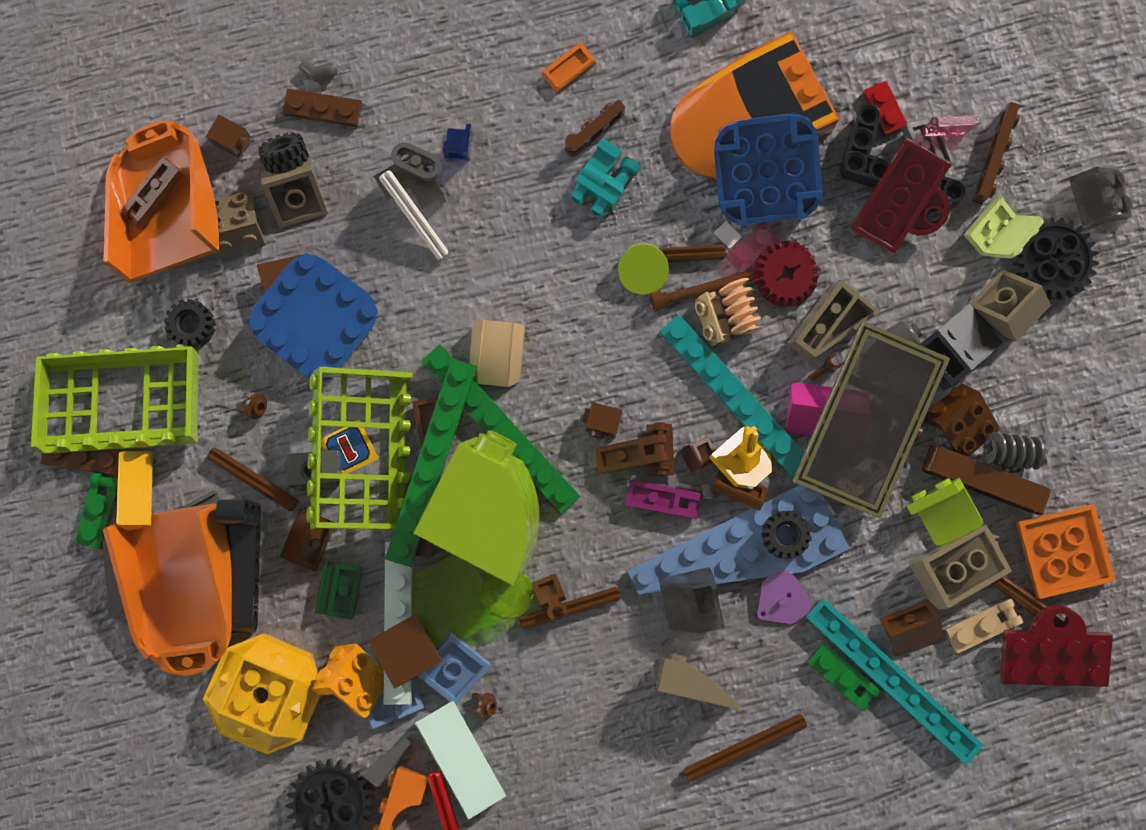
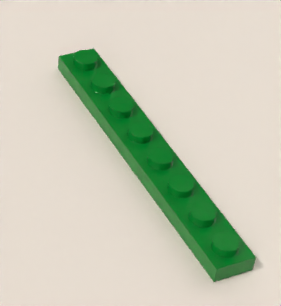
(492, 418)
(431, 460)

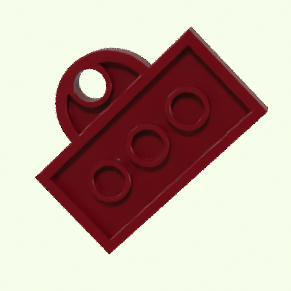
(904, 198)
(1056, 653)

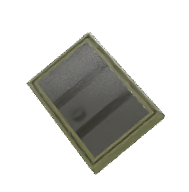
(870, 419)

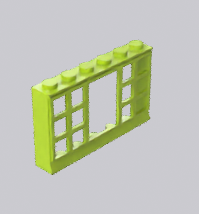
(108, 360)
(396, 446)

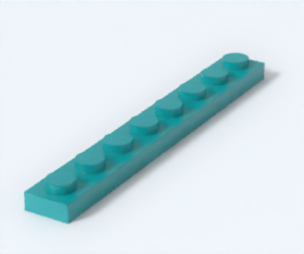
(733, 393)
(894, 681)

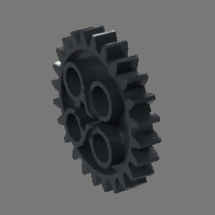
(1060, 280)
(354, 796)

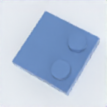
(457, 671)

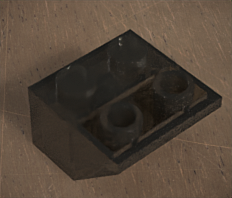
(1101, 196)
(692, 601)

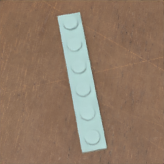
(397, 608)

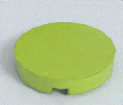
(643, 268)

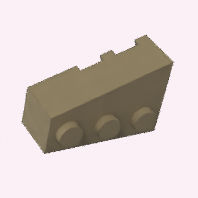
(831, 319)

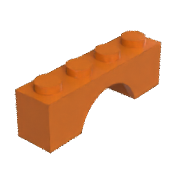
(407, 790)

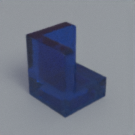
(458, 143)

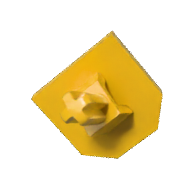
(743, 459)

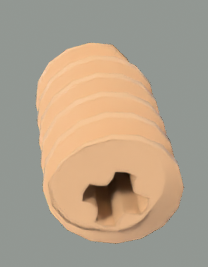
(740, 308)

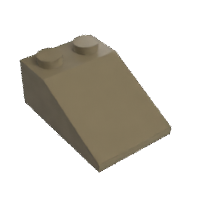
(960, 568)
(685, 680)

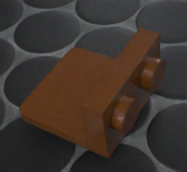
(963, 419)

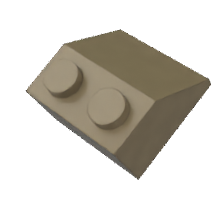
(294, 194)
(1011, 304)

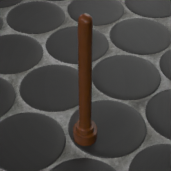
(662, 300)

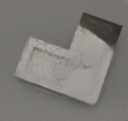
(424, 191)

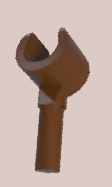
(828, 366)

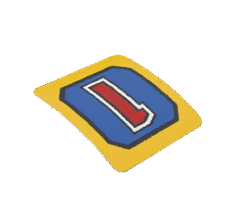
(353, 446)

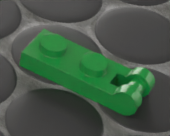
(97, 511)
(842, 676)

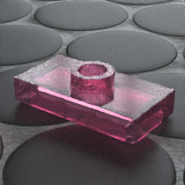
(951, 125)

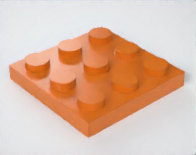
(1065, 551)

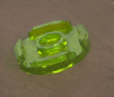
(506, 599)

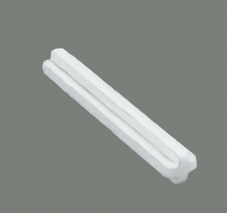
(413, 214)

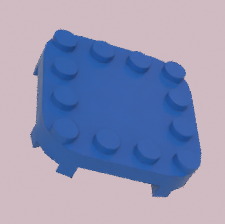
(768, 169)
(313, 315)

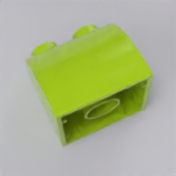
(485, 508)

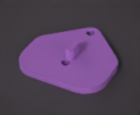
(776, 603)

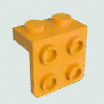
(352, 678)

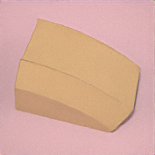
(497, 352)

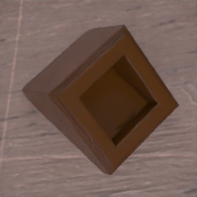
(698, 453)

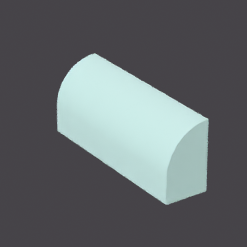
(460, 759)

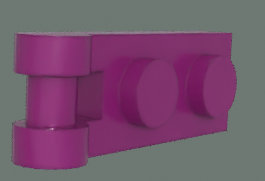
(662, 499)

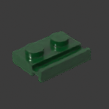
(338, 590)

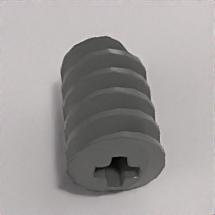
(1014, 451)

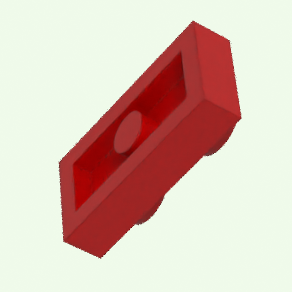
(891, 115)

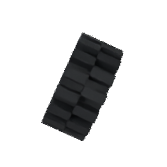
(283, 153)
(189, 308)
(802, 534)

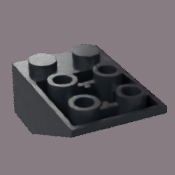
(965, 341)

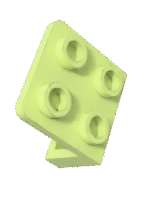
(1001, 231)

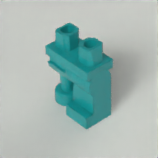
(706, 13)
(598, 184)

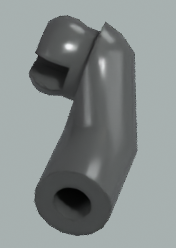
(318, 73)

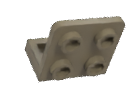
(237, 224)

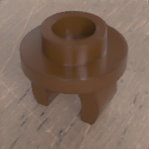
(255, 405)
(486, 707)

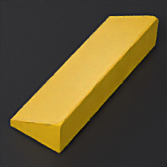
(134, 489)

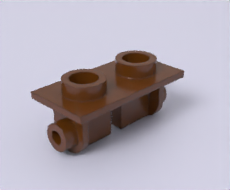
(664, 468)

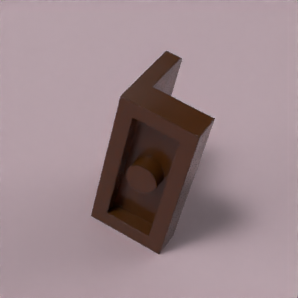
(306, 545)
(912, 627)

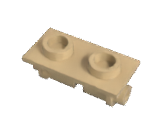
(708, 308)

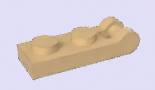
(982, 626)

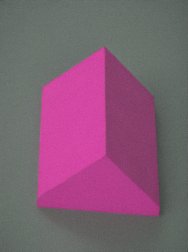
(805, 407)

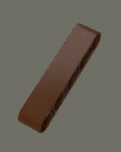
(987, 480)

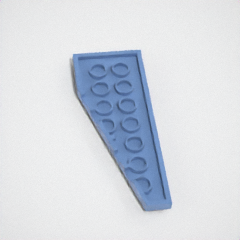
(736, 546)

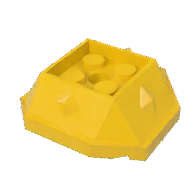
(286, 675)

